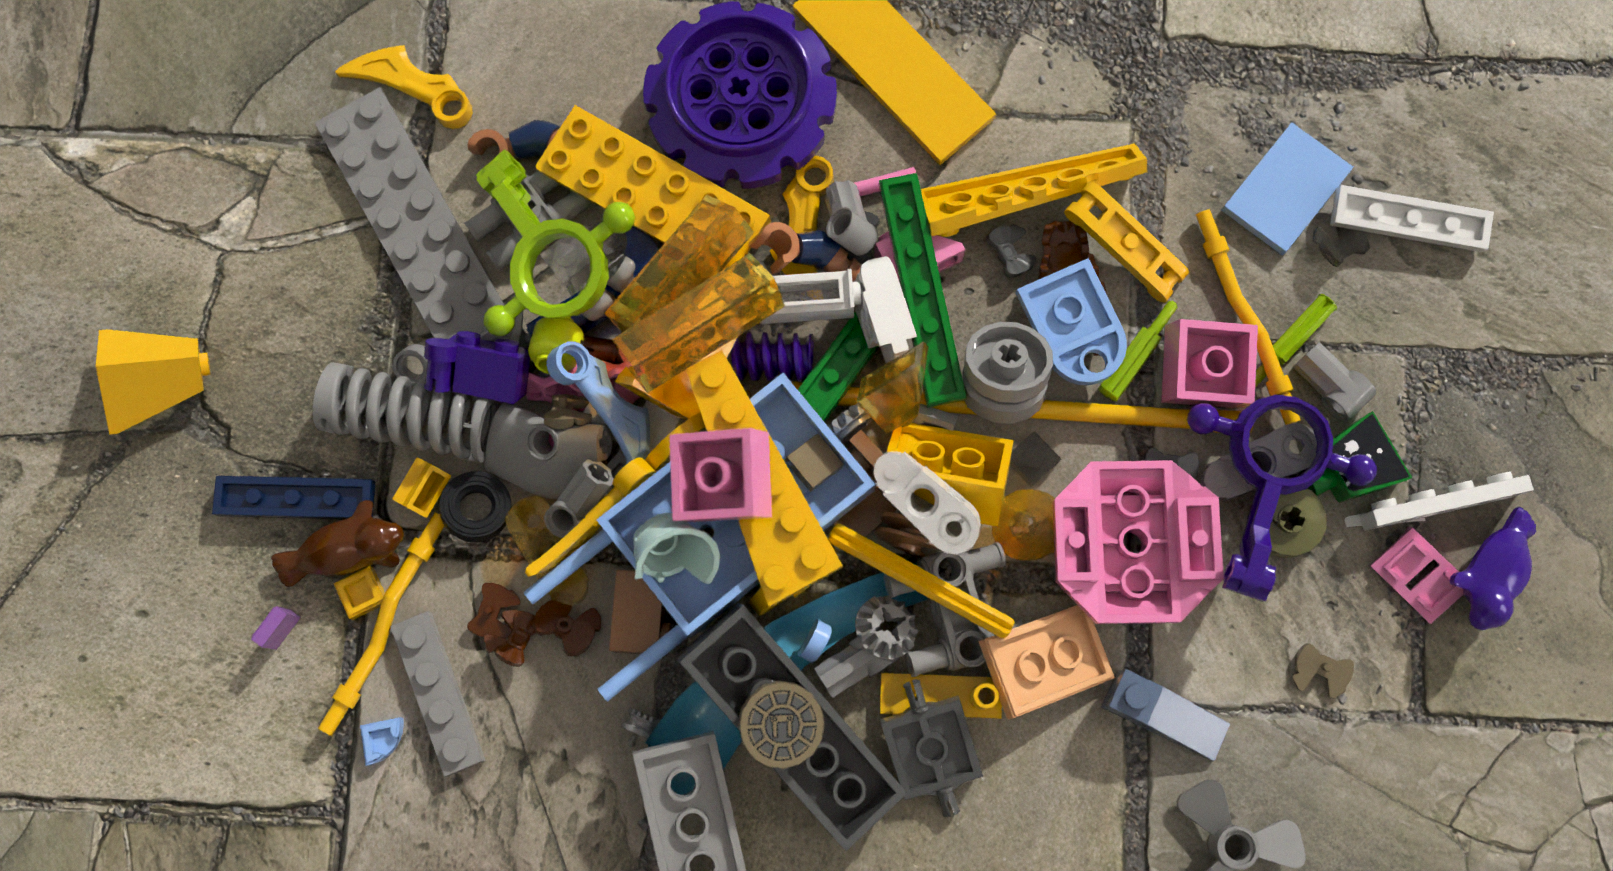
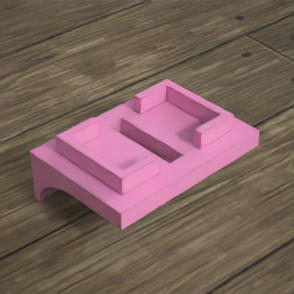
(1405, 560)

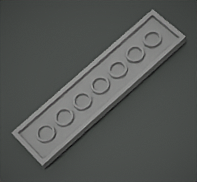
(409, 215)

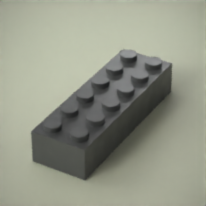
(842, 778)

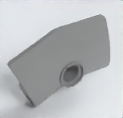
(523, 456)

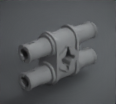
(495, 216)

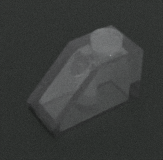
(571, 262)

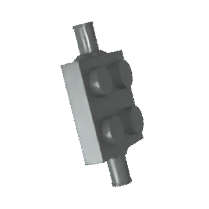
(931, 748)

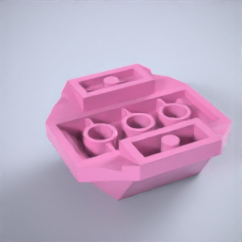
(1177, 536)

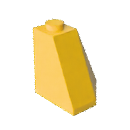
(146, 374)

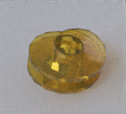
(1014, 518)

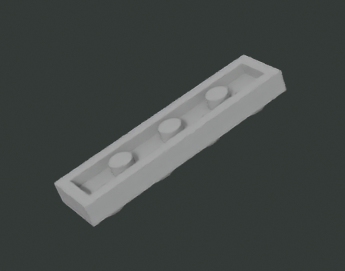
(437, 693)

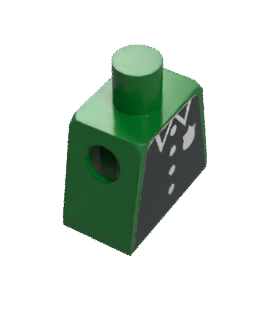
(1365, 438)

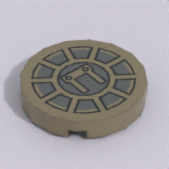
(781, 724)

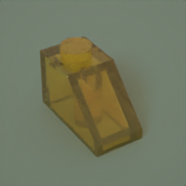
(894, 390)

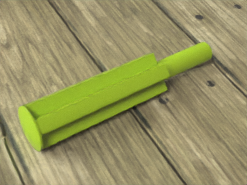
(1300, 331)
(1137, 355)

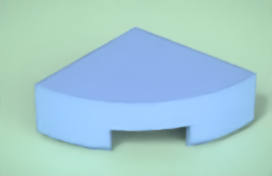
(381, 739)

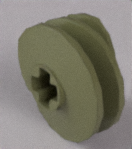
(1308, 522)

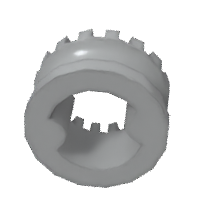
(639, 724)

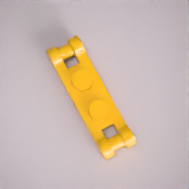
(1127, 241)

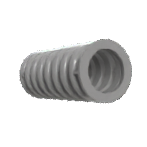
(357, 392)

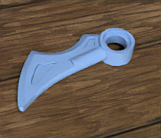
(626, 421)

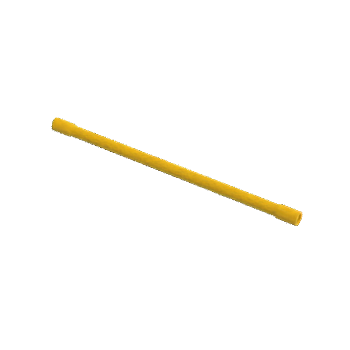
(1081, 412)

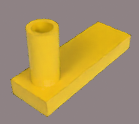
(976, 694)

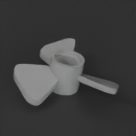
(1209, 809)

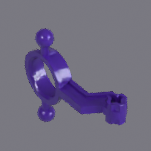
(1249, 571)

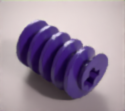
(772, 357)

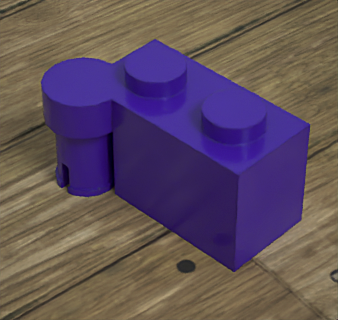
(477, 367)

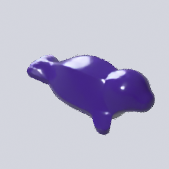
(1498, 572)

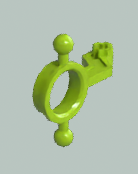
(502, 181)

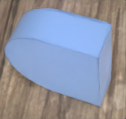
(815, 641)

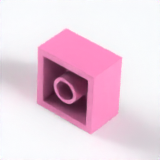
(1209, 363)
(720, 475)

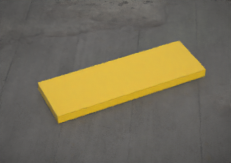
(900, 71)

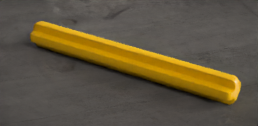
(921, 580)

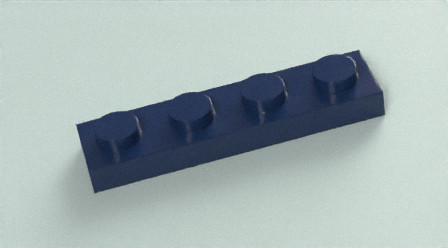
(290, 497)

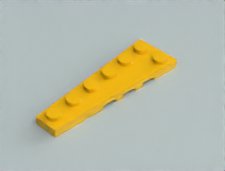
(1005, 192)
(790, 546)

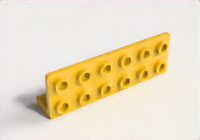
(615, 167)

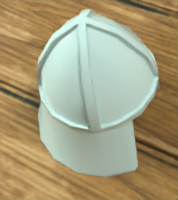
(670, 546)

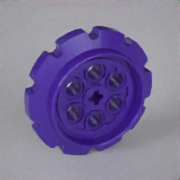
(740, 37)

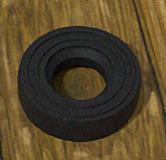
(467, 484)

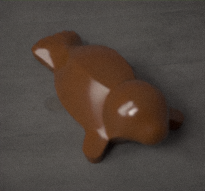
(342, 548)

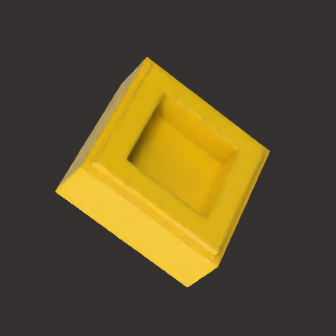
(360, 592)

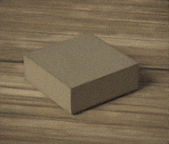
(814, 462)

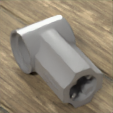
(847, 218)
(1341, 390)
(579, 497)
(850, 667)

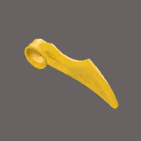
(394, 69)
(803, 206)
(625, 481)

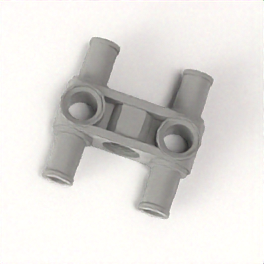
(949, 625)

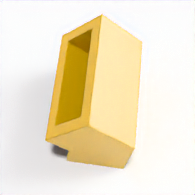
(421, 487)

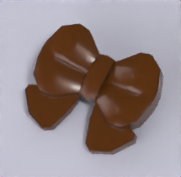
(575, 634)

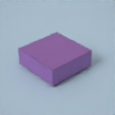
(275, 627)

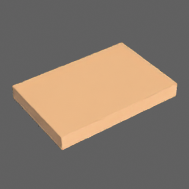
(1046, 661)

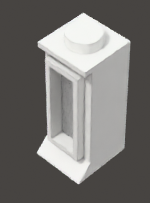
(816, 297)

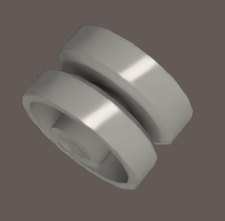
(1006, 372)

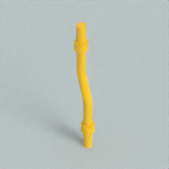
(1217, 249)
(347, 694)

